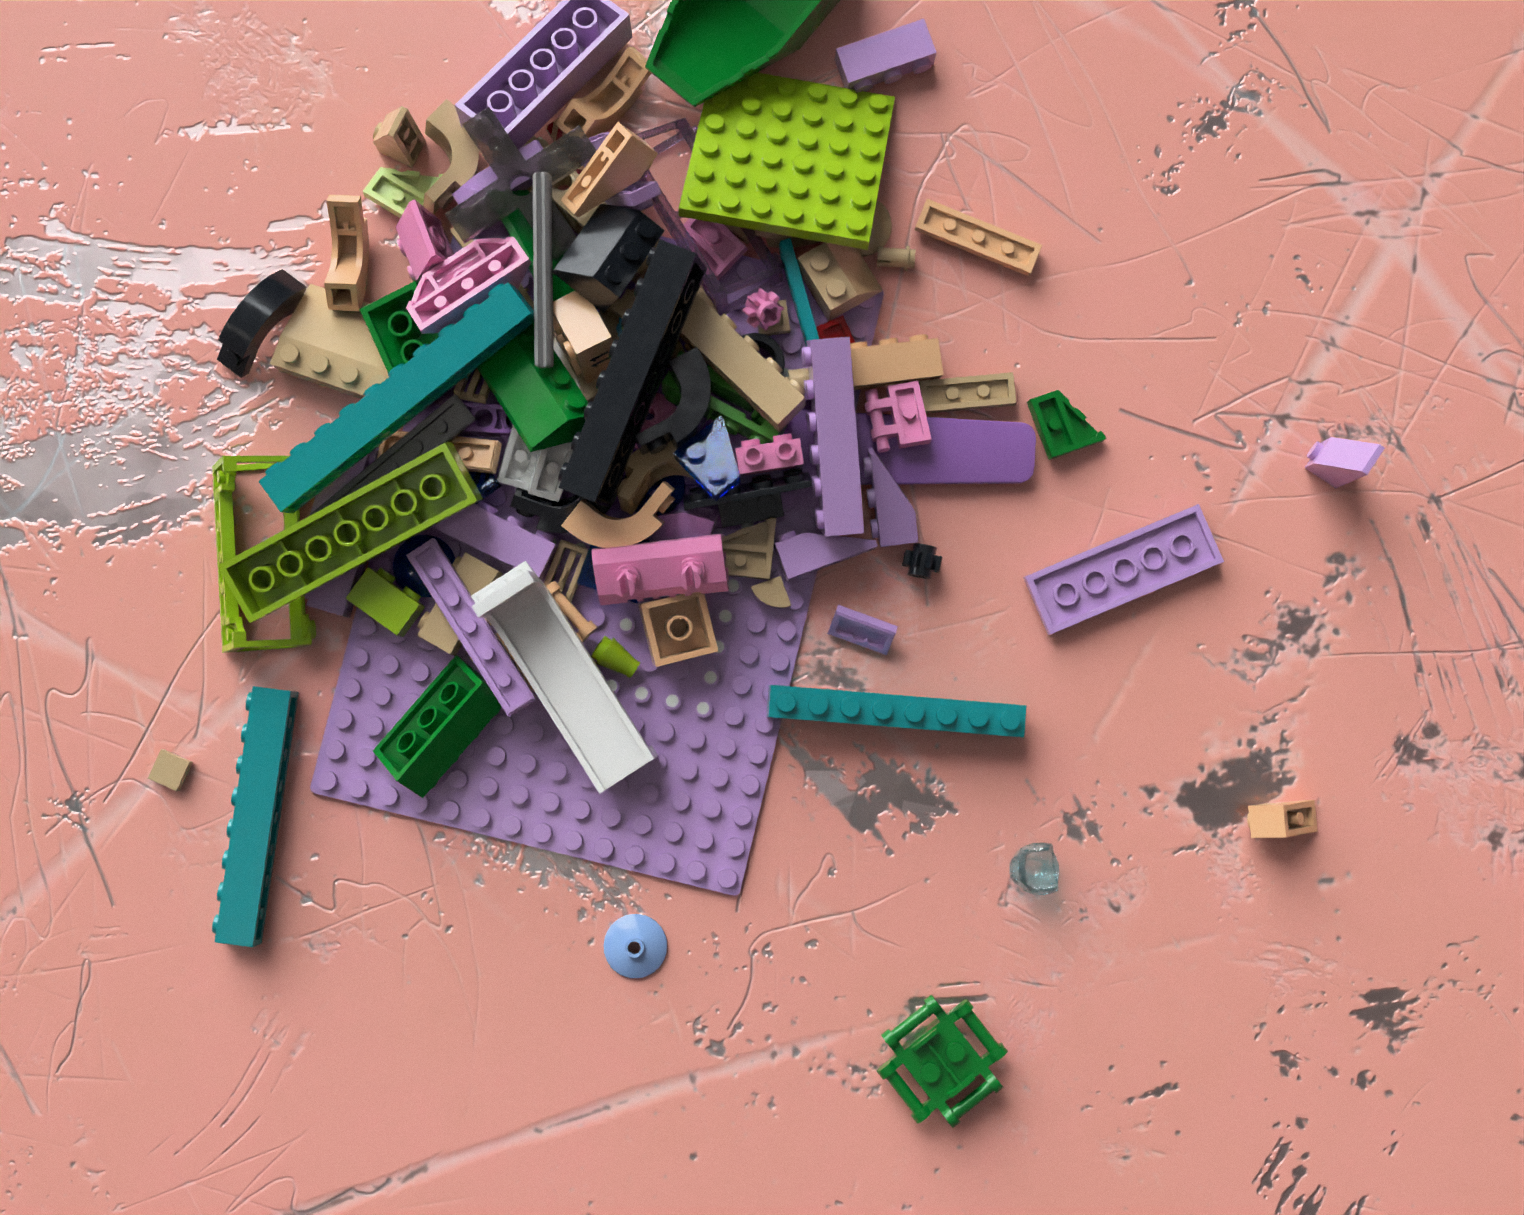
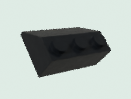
(608, 253)

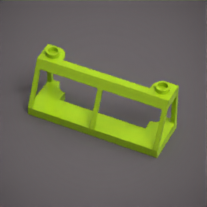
(232, 630)

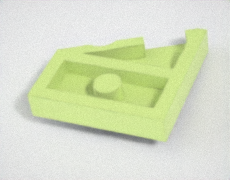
(396, 189)

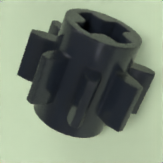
(922, 561)

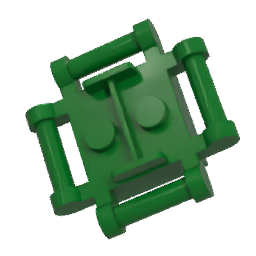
(941, 1060)

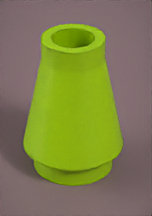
(614, 656)

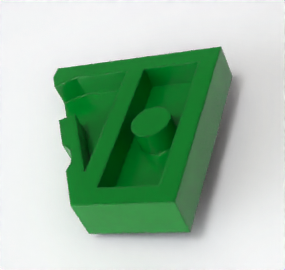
(1061, 425)

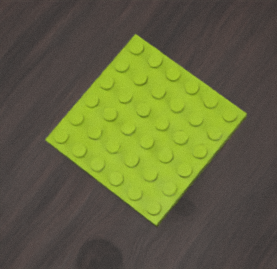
(789, 159)

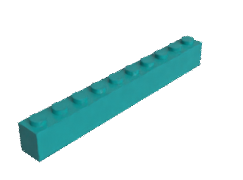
(398, 398)

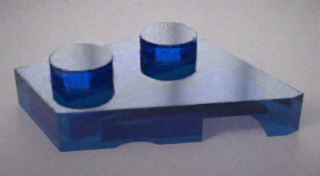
(710, 459)

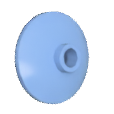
(637, 929)

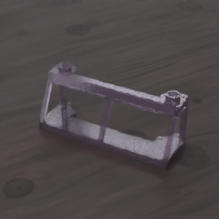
(682, 238)

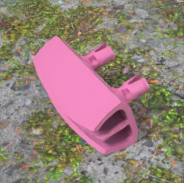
(660, 569)

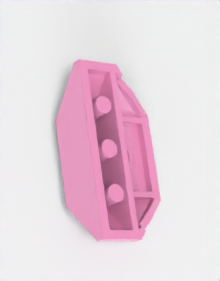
(466, 281)

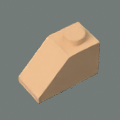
(1282, 819)

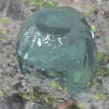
(1035, 869)

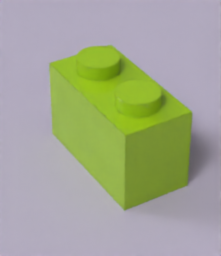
(385, 601)

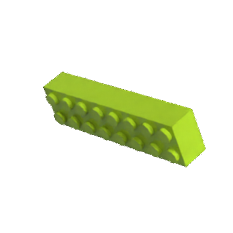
(350, 532)

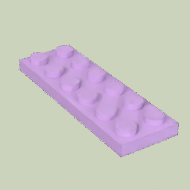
(1123, 569)

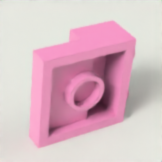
(768, 457)

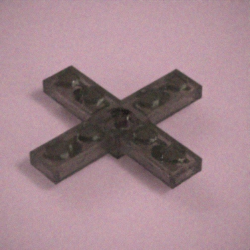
(507, 163)

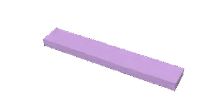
(473, 632)

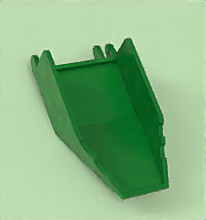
(723, 42)

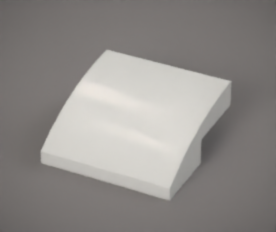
(533, 470)

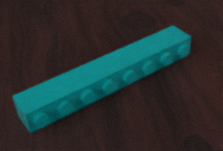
(896, 711)
(256, 816)

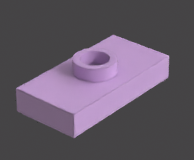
(862, 629)

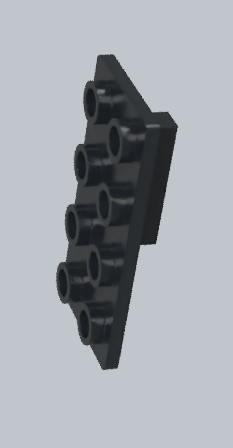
(751, 500)

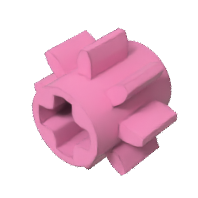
(763, 309)

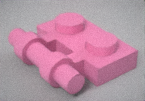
(907, 414)

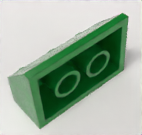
(394, 328)

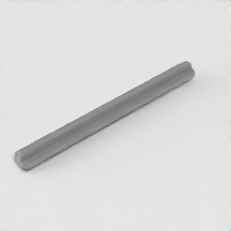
(543, 270)

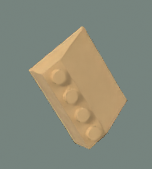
(329, 347)

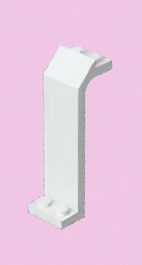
(563, 676)

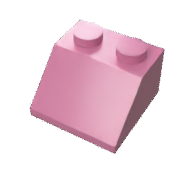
(422, 240)

